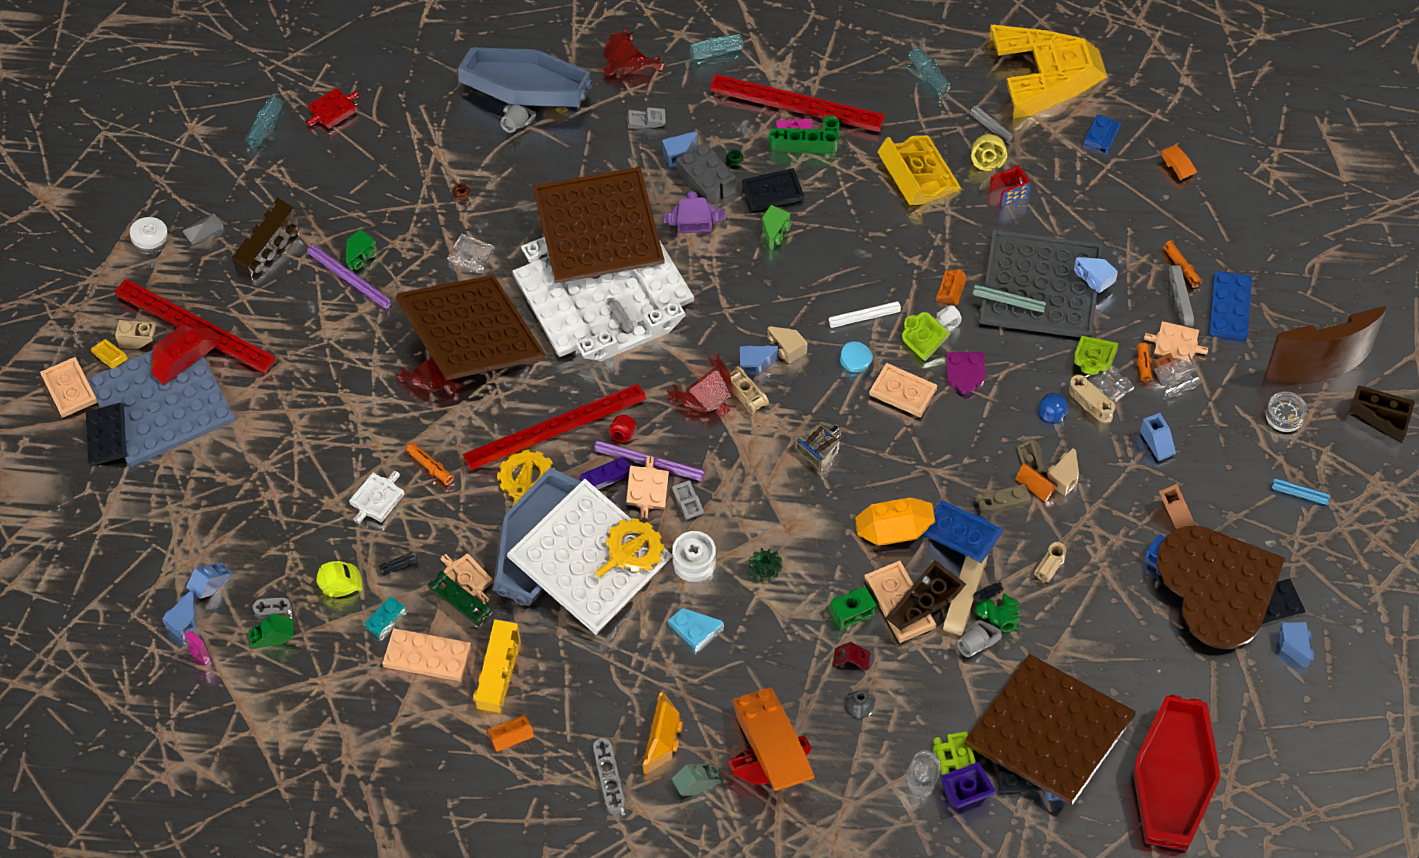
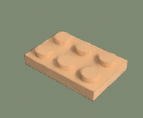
(68, 387)
(903, 390)

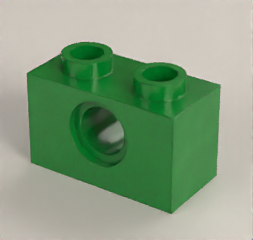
(845, 616)

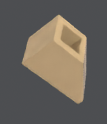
(134, 334)
(789, 342)
(1065, 473)

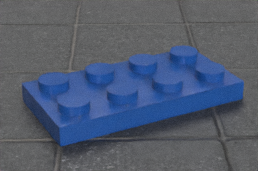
(1230, 305)
(963, 531)

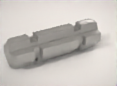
(621, 316)

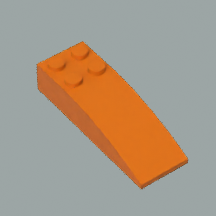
(772, 738)

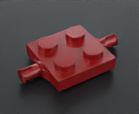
(332, 108)

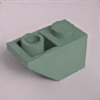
(696, 778)

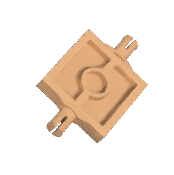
(1177, 340)
(647, 488)
(468, 575)

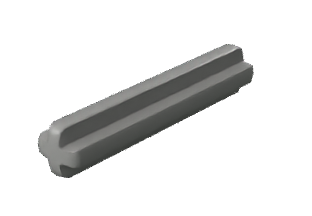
(991, 124)

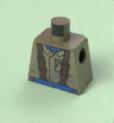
(819, 445)

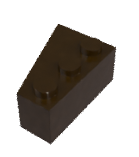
(1383, 411)

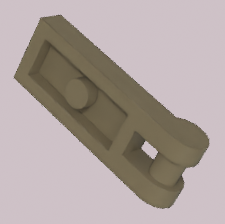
(1002, 500)

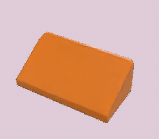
(951, 287)
(1035, 482)
(510, 733)

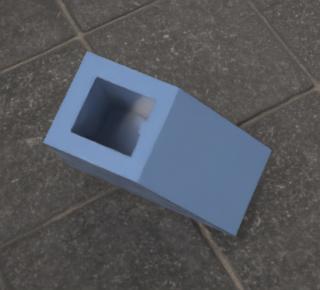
(676, 146)
(757, 359)
(1158, 436)
(208, 579)
(182, 616)
(1295, 642)

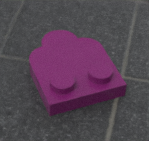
(965, 370)

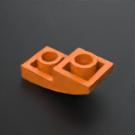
(1178, 159)

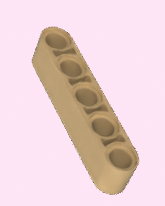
(961, 606)

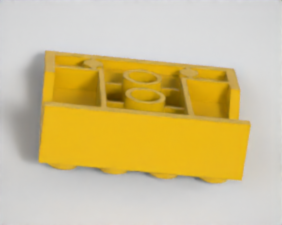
(918, 169)

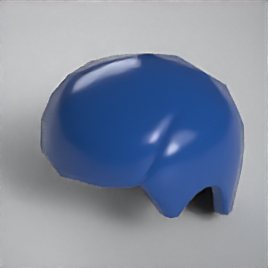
(1053, 407)

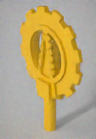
(524, 479)
(623, 554)

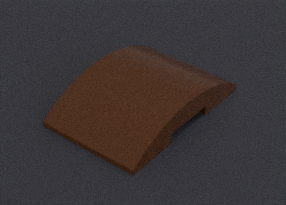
(1323, 354)

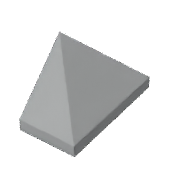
(202, 228)

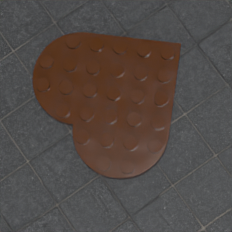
(1221, 581)

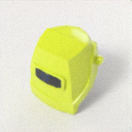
(339, 579)

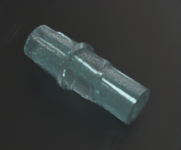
(715, 46)
(929, 70)
(264, 121)

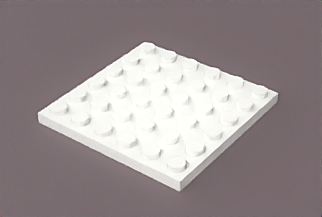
(571, 546)

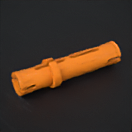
(1179, 259)
(435, 468)

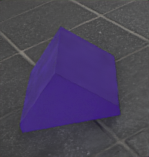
(967, 785)

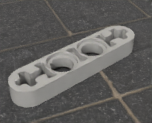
(1181, 296)
(606, 776)

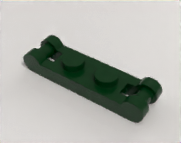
(460, 599)

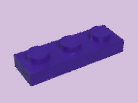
(607, 473)

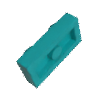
(385, 616)

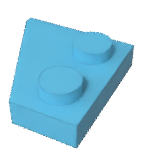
(694, 627)

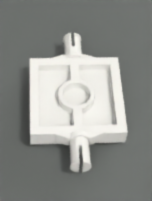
(377, 497)

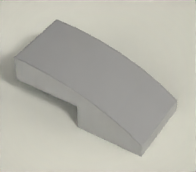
(642, 120)
(687, 500)

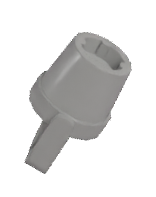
(516, 117)
(977, 639)

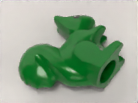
(1001, 616)

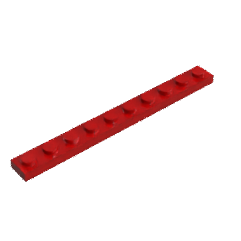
(796, 102)
(177, 316)
(554, 426)

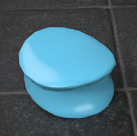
(855, 357)

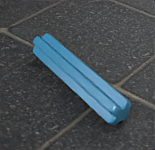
(1301, 491)

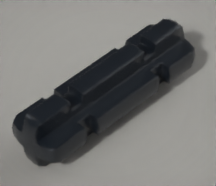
(398, 563)
(988, 592)

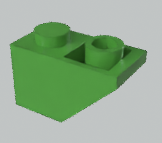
(774, 225)

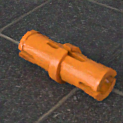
(1144, 362)

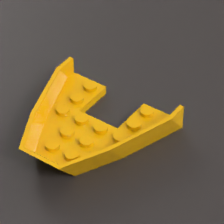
(1064, 64)

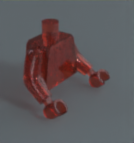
(626, 56)
(428, 378)
(708, 391)

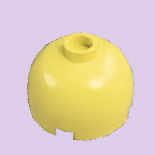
(988, 152)

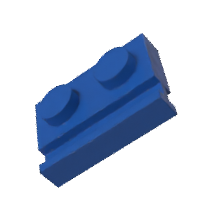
(1102, 133)

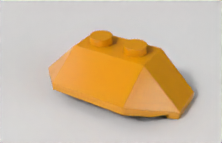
(895, 521)
(663, 734)

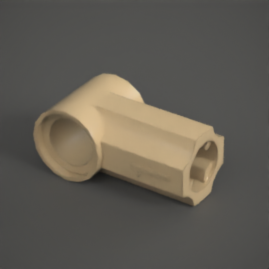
(1050, 562)

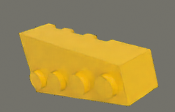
(497, 666)

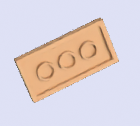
(888, 588)
(427, 655)

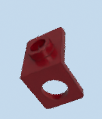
(853, 654)

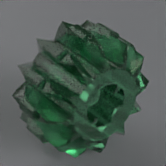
(765, 564)

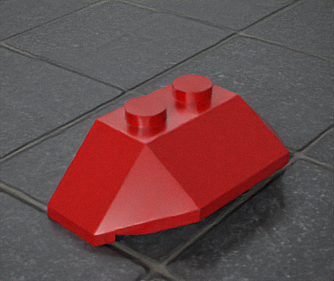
(181, 350)
(749, 768)

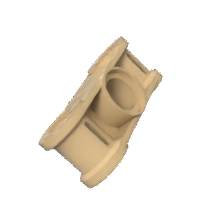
(747, 391)
(1091, 399)

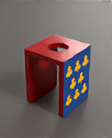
(1007, 178)

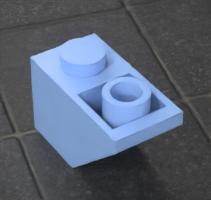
(1095, 272)

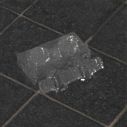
(472, 248)
(1175, 370)
(1108, 386)

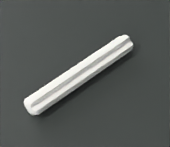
(864, 314)

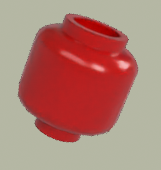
(622, 428)

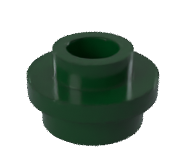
(734, 157)

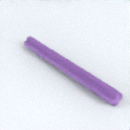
(349, 276)
(640, 458)

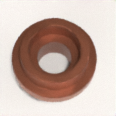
(458, 188)

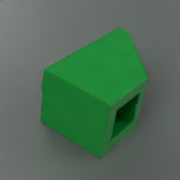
(359, 249)
(271, 632)

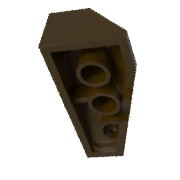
(929, 593)

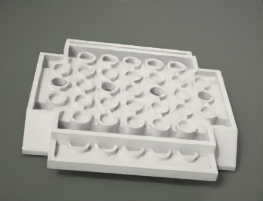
(578, 313)

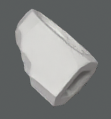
(949, 317)

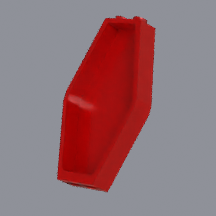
(1176, 772)

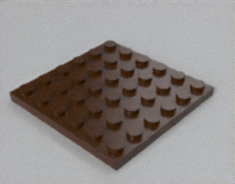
(598, 225)
(470, 327)
(1050, 728)

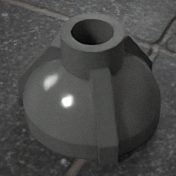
(860, 708)

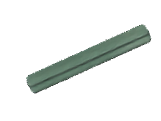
(1009, 298)

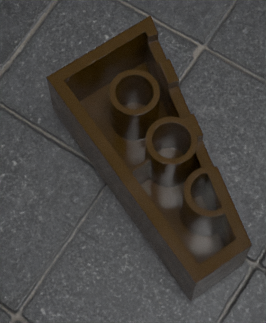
(267, 238)

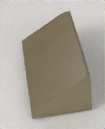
(1032, 455)

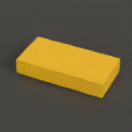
(109, 353)

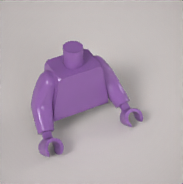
(694, 215)

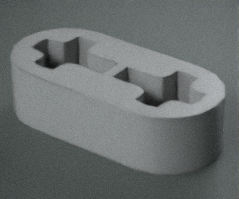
(272, 605)

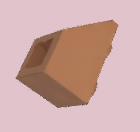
(1177, 507)

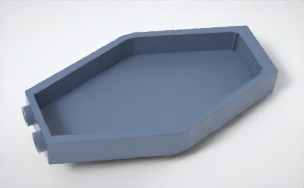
(524, 77)
(517, 523)

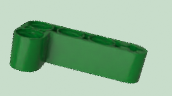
(806, 140)

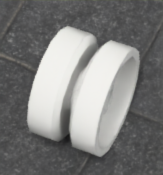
(694, 556)

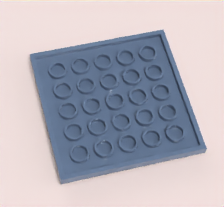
(159, 414)

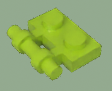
(960, 753)

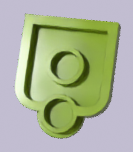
(924, 334)
(1095, 355)

